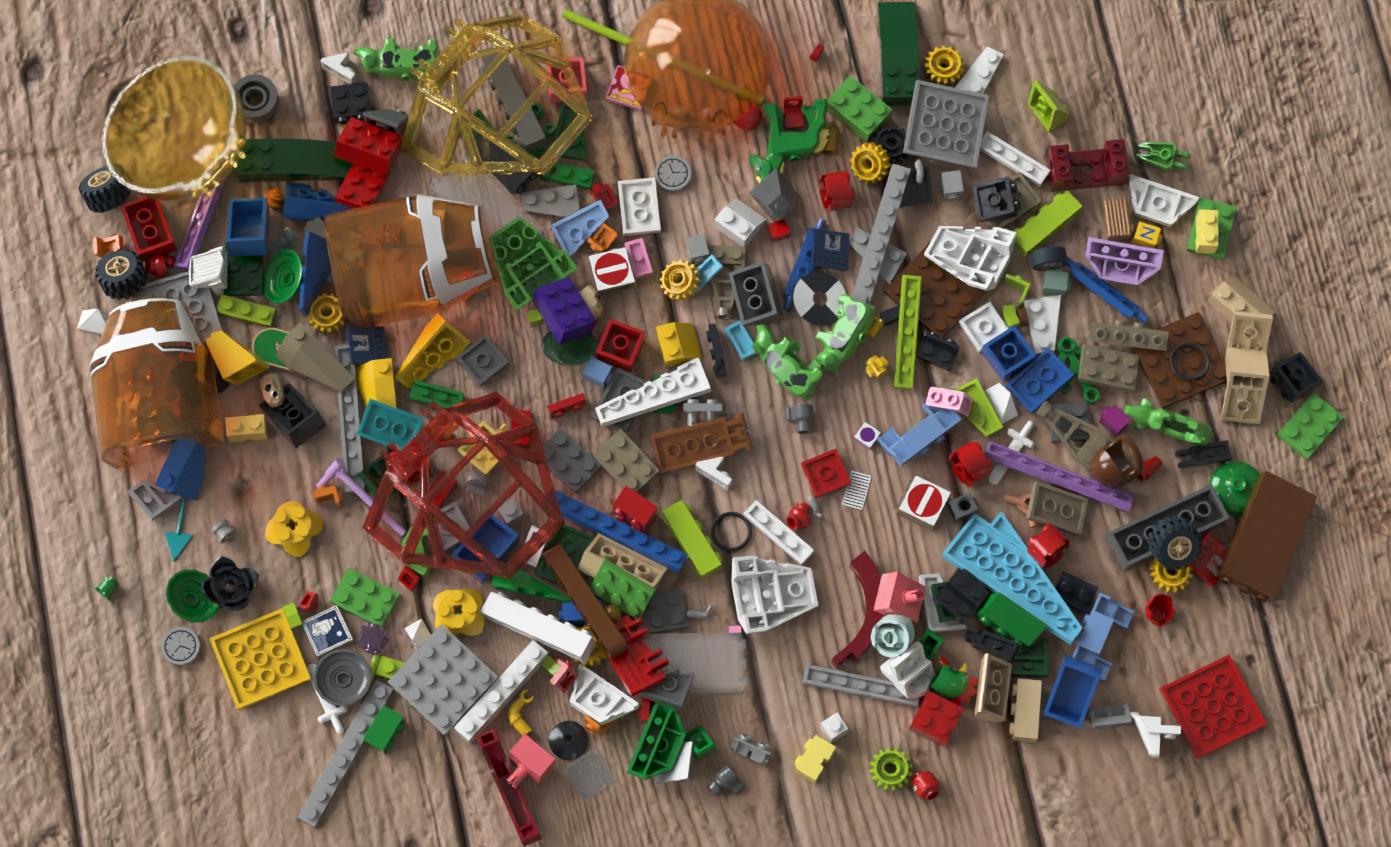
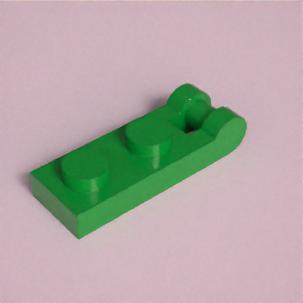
(570, 175)

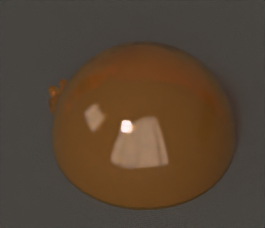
(697, 64)

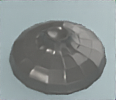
(342, 677)

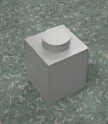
(952, 185)
(697, 249)
(510, 513)

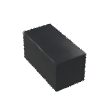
(890, 316)

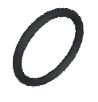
(1185, 377)
(731, 548)

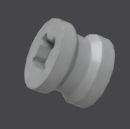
(223, 531)

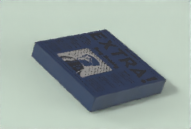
(829, 250)
(366, 344)

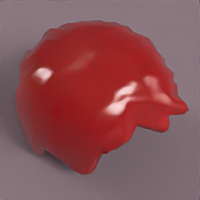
(750, 120)
(1159, 610)

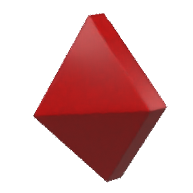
(409, 578)
(309, 601)

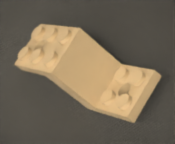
(1246, 367)

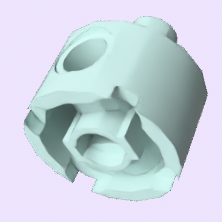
(893, 635)

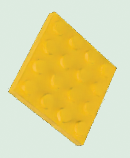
(260, 659)

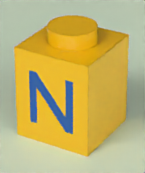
(1147, 235)

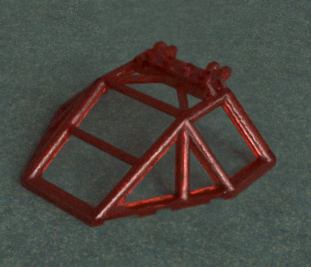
(416, 454)

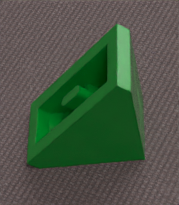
(931, 644)
(702, 743)

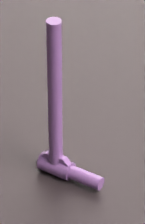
(337, 470)

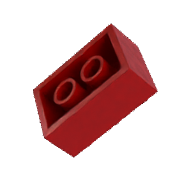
(368, 146)
(148, 227)

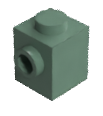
(1056, 282)

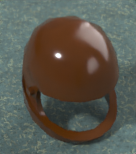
(1111, 466)

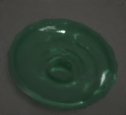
(570, 353)

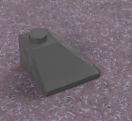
(388, 119)
(775, 195)

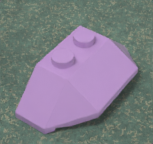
(1122, 261)

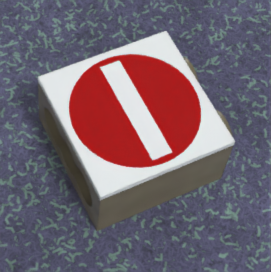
(611, 272)
(923, 502)

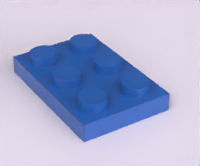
(1039, 380)

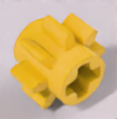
(876, 366)

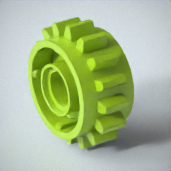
(890, 758)

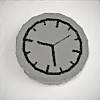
(672, 173)
(180, 646)

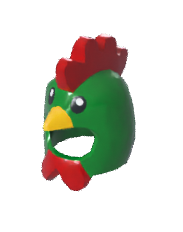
(954, 684)

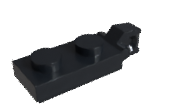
(716, 353)
(993, 644)

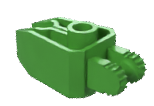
(1162, 156)

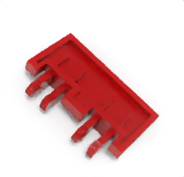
(634, 664)

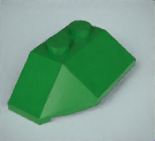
(658, 743)

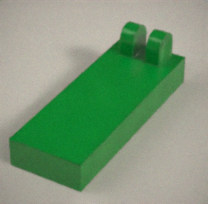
(442, 396)

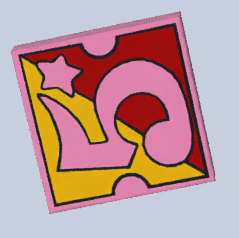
(620, 92)

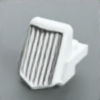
(209, 270)
(910, 671)
(1150, 731)

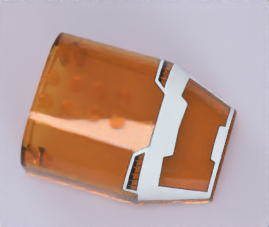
(407, 258)
(153, 379)

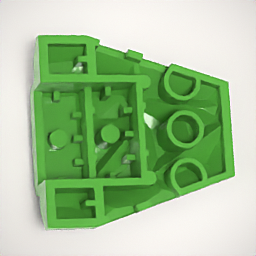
(527, 261)

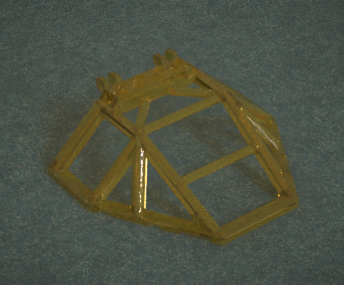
(445, 68)

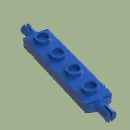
(801, 266)
(1105, 290)

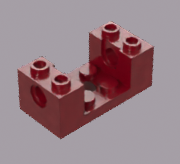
(1107, 165)

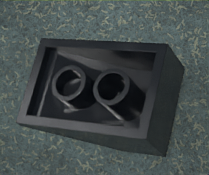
(294, 417)

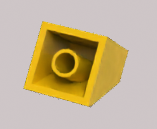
(234, 359)

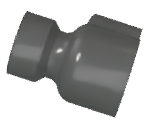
(803, 415)
(726, 779)

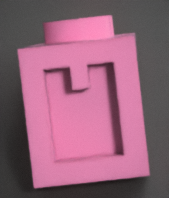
(949, 399)

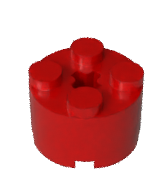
(836, 191)
(970, 464)
(1048, 546)

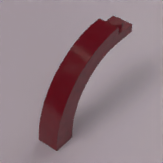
(870, 581)
(511, 796)

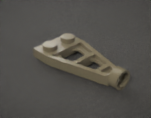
(727, 256)
(1093, 444)

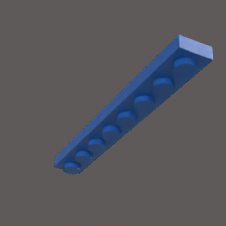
(621, 533)

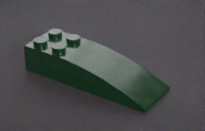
(898, 52)
(290, 161)

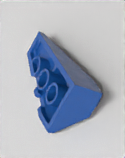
(305, 203)
(315, 271)
(183, 469)

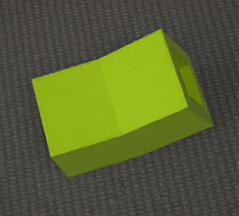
(1009, 316)
(535, 317)
(292, 615)
(550, 666)

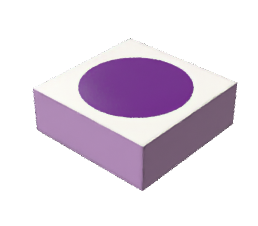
(867, 435)

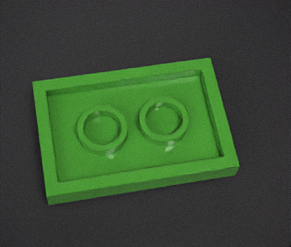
(1225, 220)
(1310, 426)
(622, 589)
(364, 597)

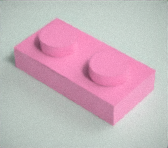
(638, 258)

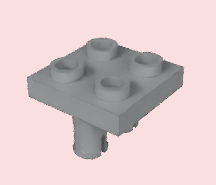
(693, 409)

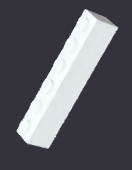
(538, 626)
(501, 692)

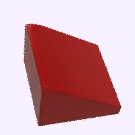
(778, 231)

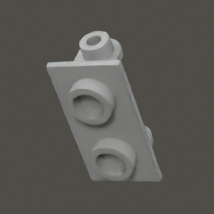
(745, 744)

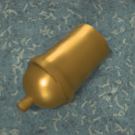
(831, 144)
(613, 612)

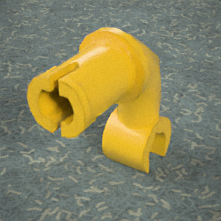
(514, 714)

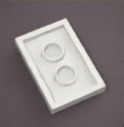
(639, 206)

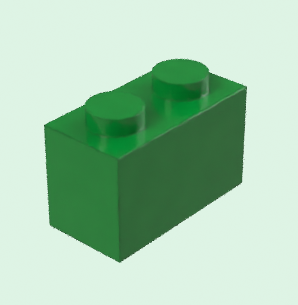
(384, 730)

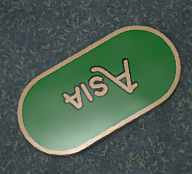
(266, 346)

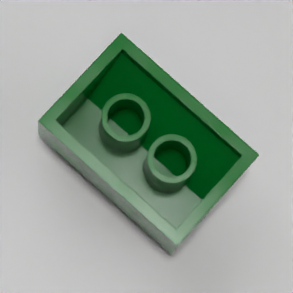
(1010, 619)

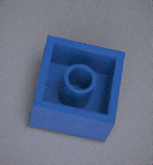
(1008, 353)

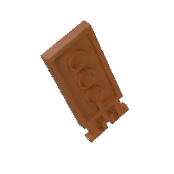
(700, 442)

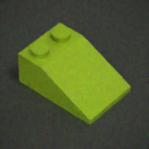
(1046, 106)

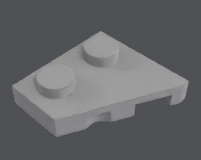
(153, 499)

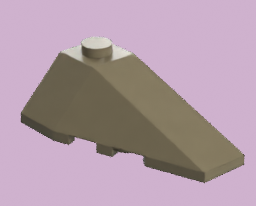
(306, 355)

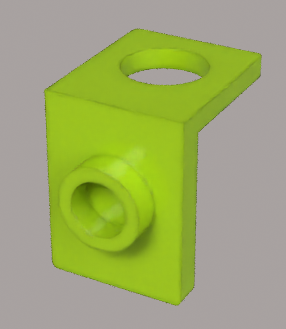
(1018, 283)

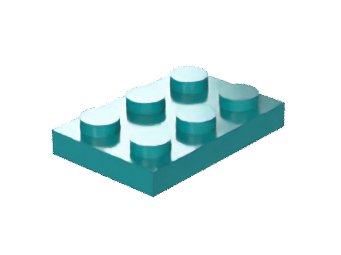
(388, 424)

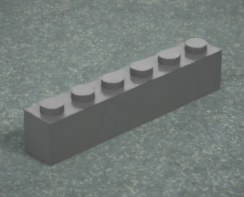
(511, 98)

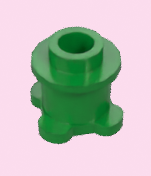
(107, 587)

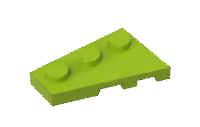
(981, 412)

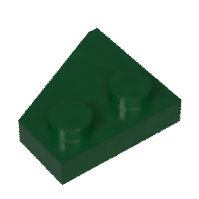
(373, 475)

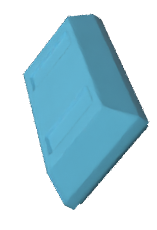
(708, 270)
(740, 339)

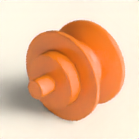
(274, 198)

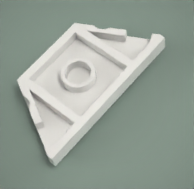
(1158, 201)
(599, 698)

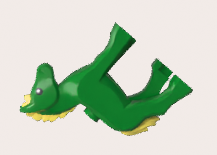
(791, 144)

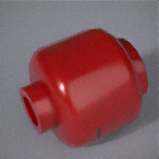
(926, 785)

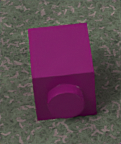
(1114, 420)

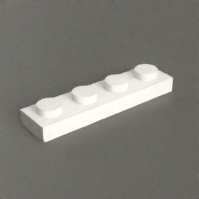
(1013, 159)
(778, 532)

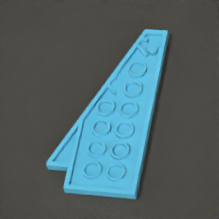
(1001, 562)

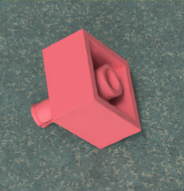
(899, 596)
(530, 762)

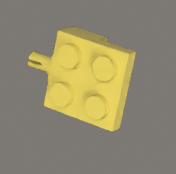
(484, 460)

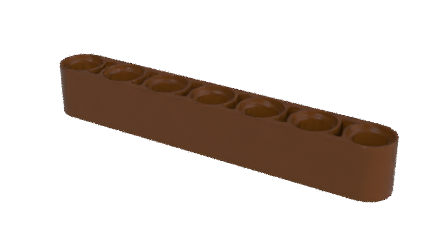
(585, 601)

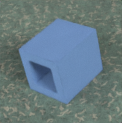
(598, 373)

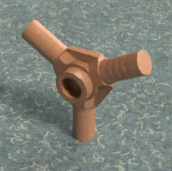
(1022, 503)

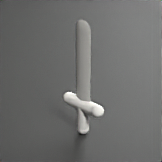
(1019, 440)
(331, 711)

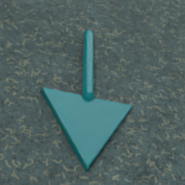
(178, 540)

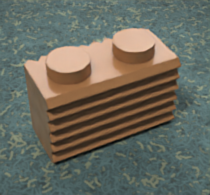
(1116, 220)

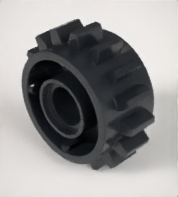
(891, 135)

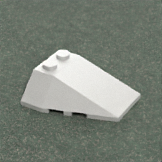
(972, 254)
(770, 592)

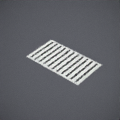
(856, 492)

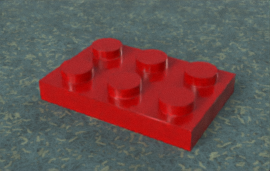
(361, 187)

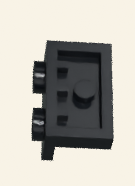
(938, 351)
(1076, 592)

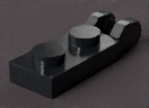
(1205, 455)

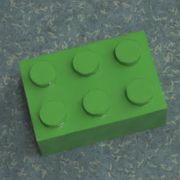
(858, 109)

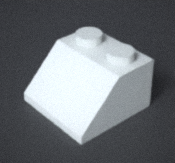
(739, 222)

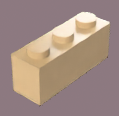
(1025, 710)

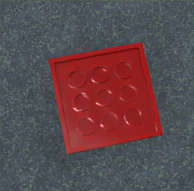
(1213, 706)

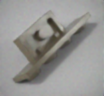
(1129, 335)

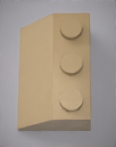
(1236, 296)
(992, 689)

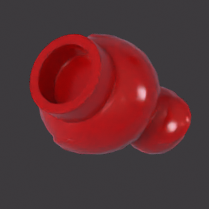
(158, 264)
(799, 516)

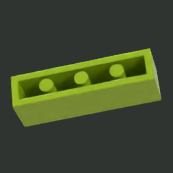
(1046, 223)
(691, 539)

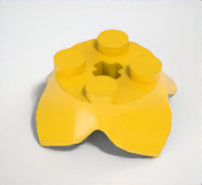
(295, 541)
(470, 621)

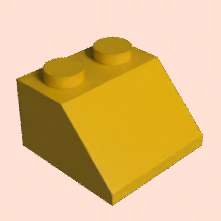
(677, 343)

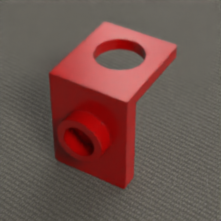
(792, 112)

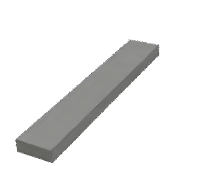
(856, 685)

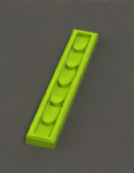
(907, 332)

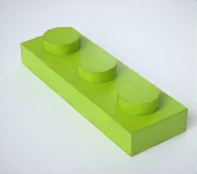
(246, 311)

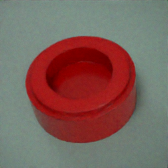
(817, 52)

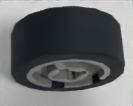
(1048, 258)

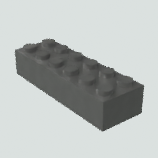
(1200, 508)

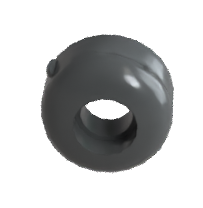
(262, 86)

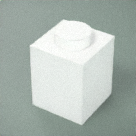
(834, 727)

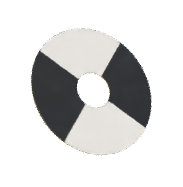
(804, 294)

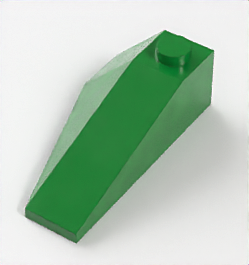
(528, 585)

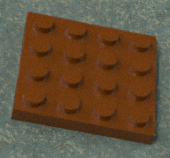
(942, 296)
(1187, 361)

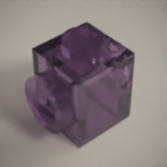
(372, 638)

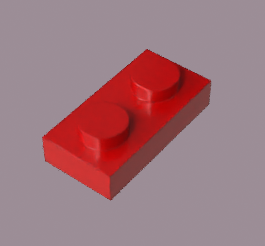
(573, 403)

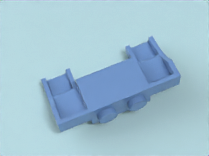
(920, 437)
(1097, 626)

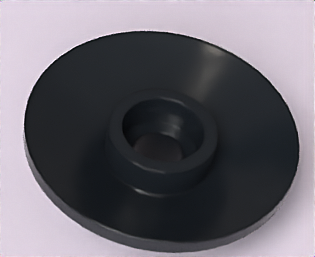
(572, 749)

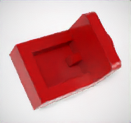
(644, 710)

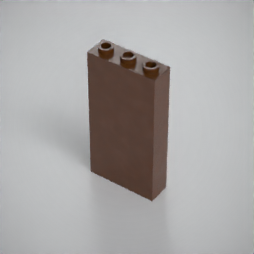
(1266, 537)

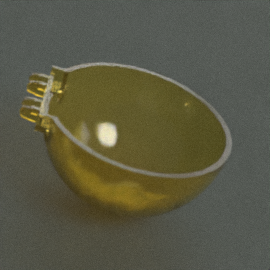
(175, 130)

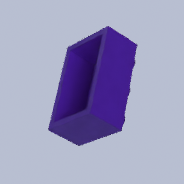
(564, 310)

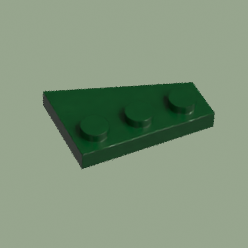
(577, 149)

